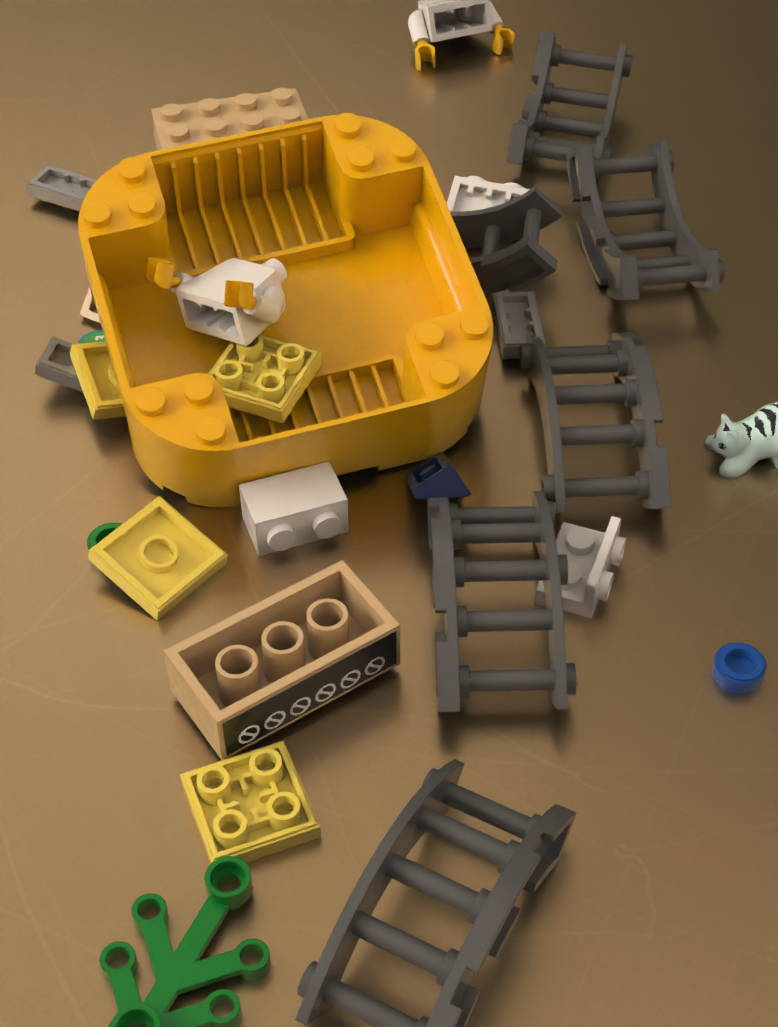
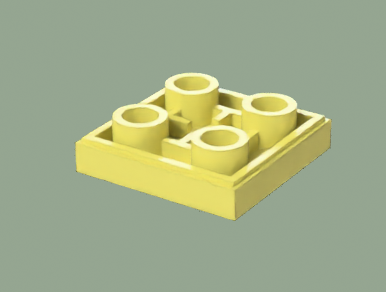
(266, 376)
(250, 804)

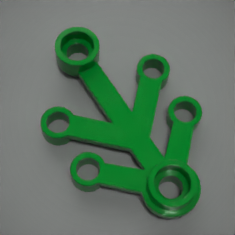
(182, 969)

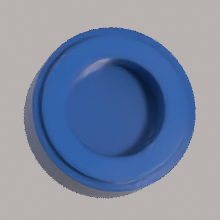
(739, 668)

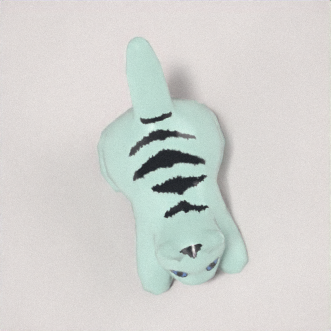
(746, 441)

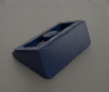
(436, 479)

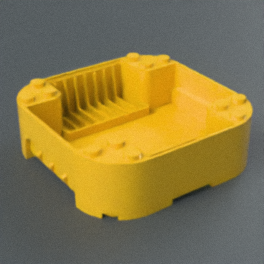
(368, 284)

